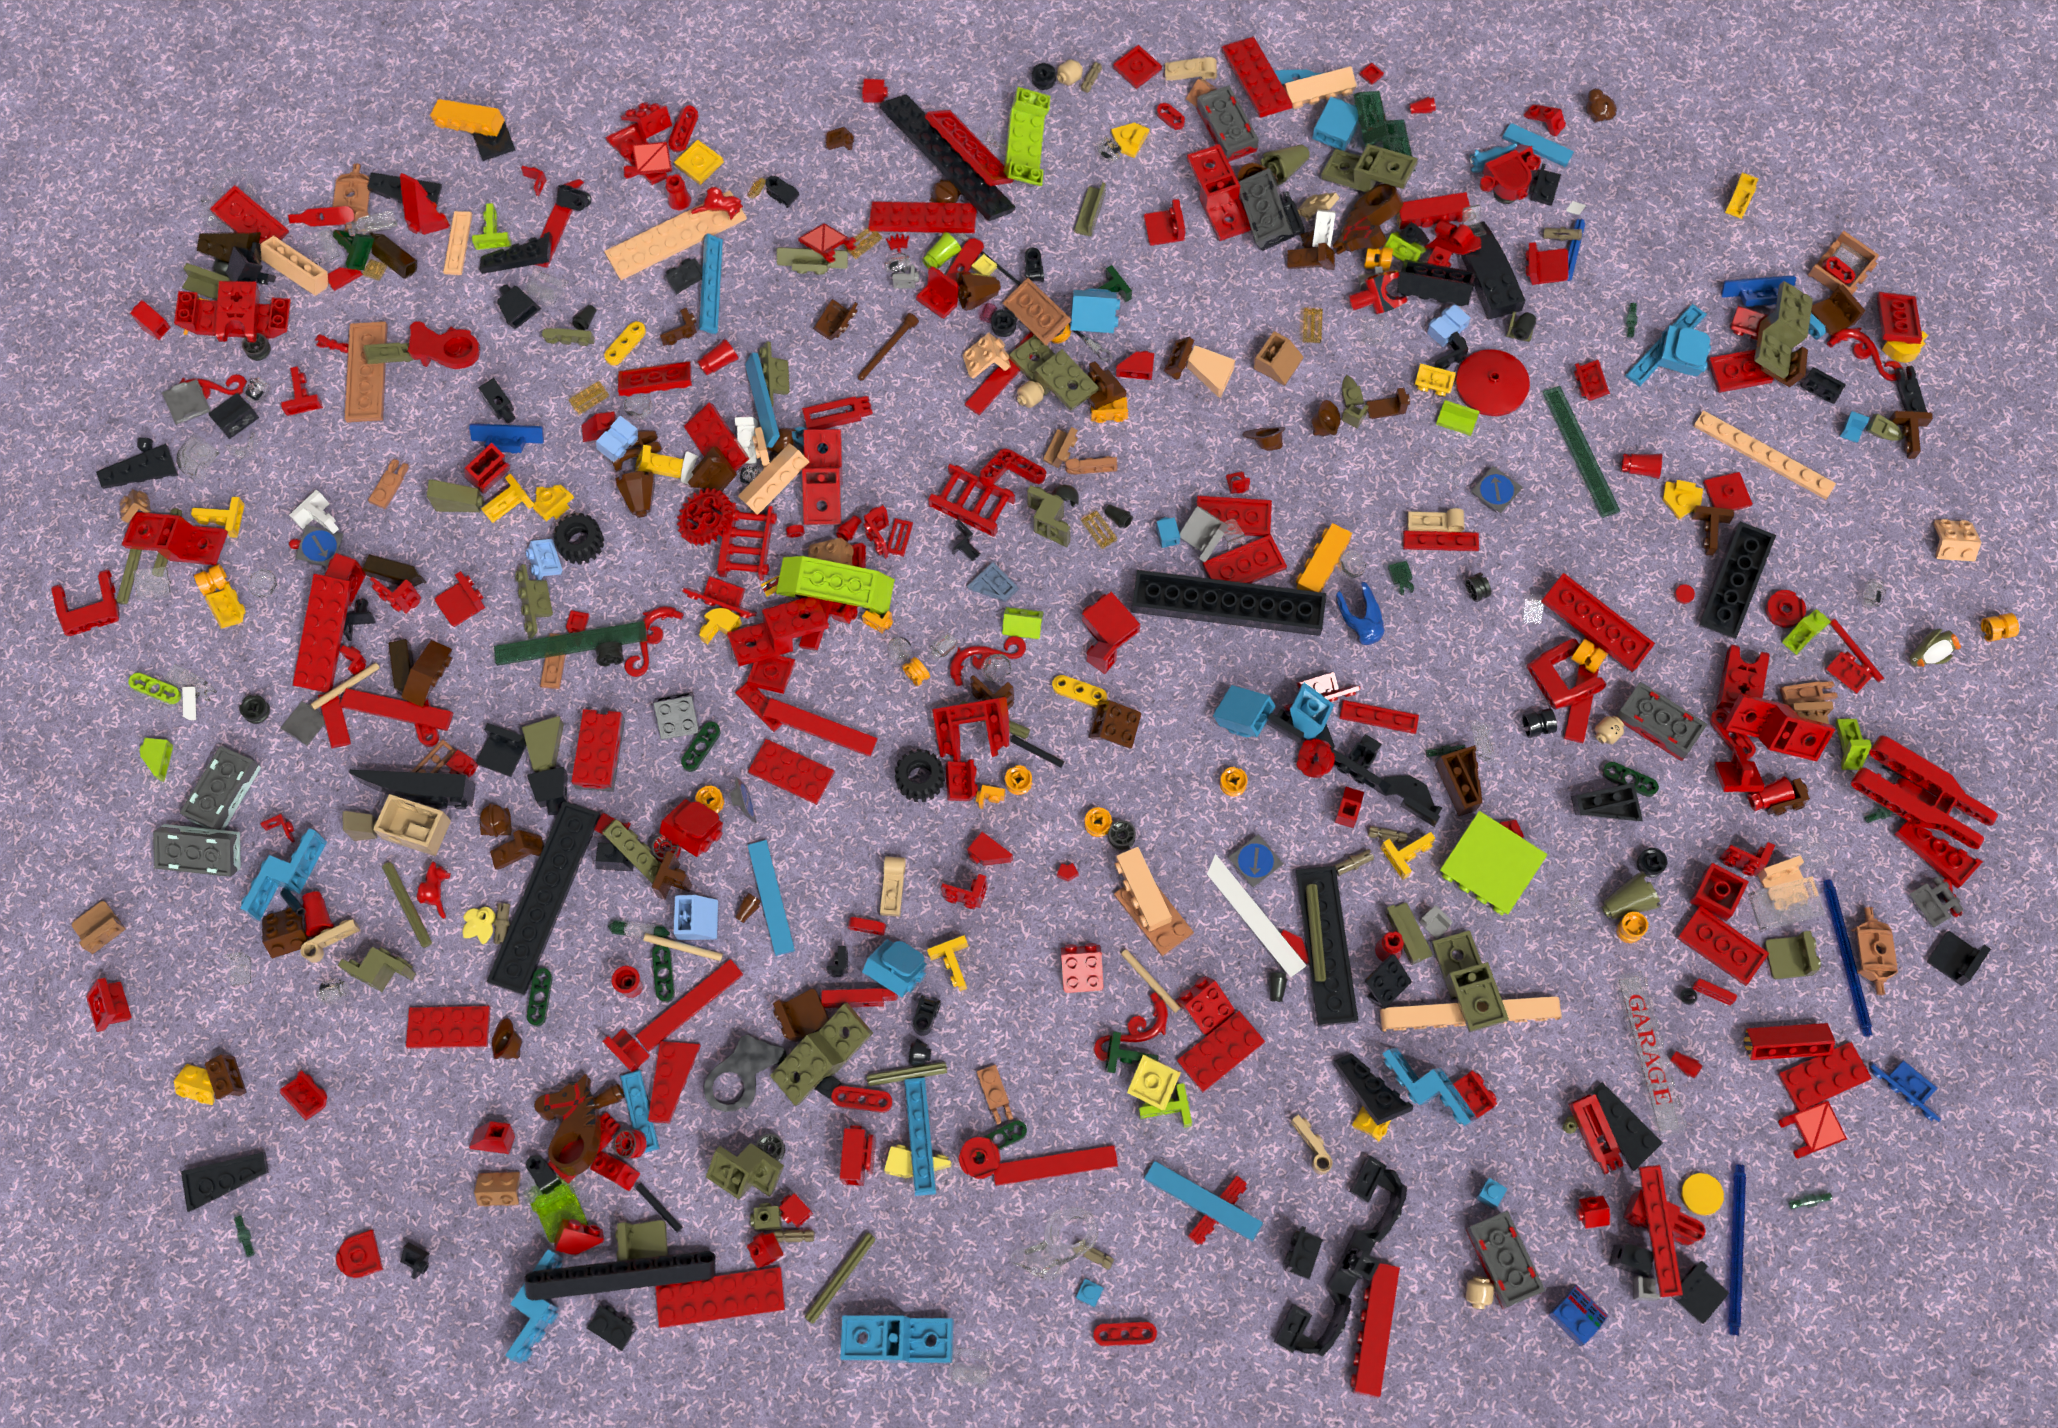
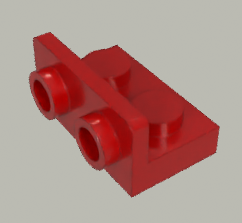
(1849, 672)

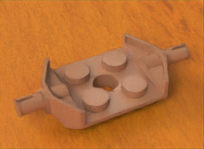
(355, 183)
(1874, 965)

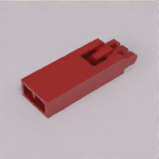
(860, 407)
(857, 997)
(1593, 1124)
(574, 1149)

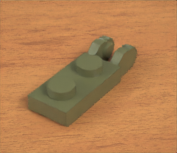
(567, 336)
(386, 353)

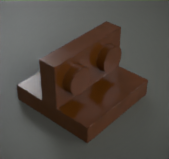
(1109, 386)
(712, 472)
(670, 875)

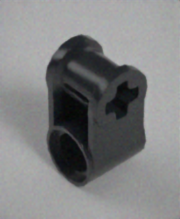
(781, 191)
(572, 198)
(1033, 268)
(926, 1011)
(545, 1176)

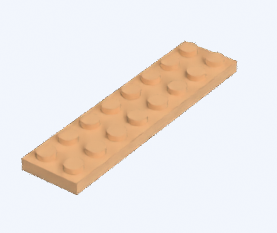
(668, 239)

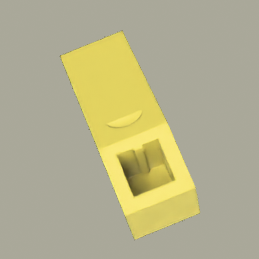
(900, 1162)

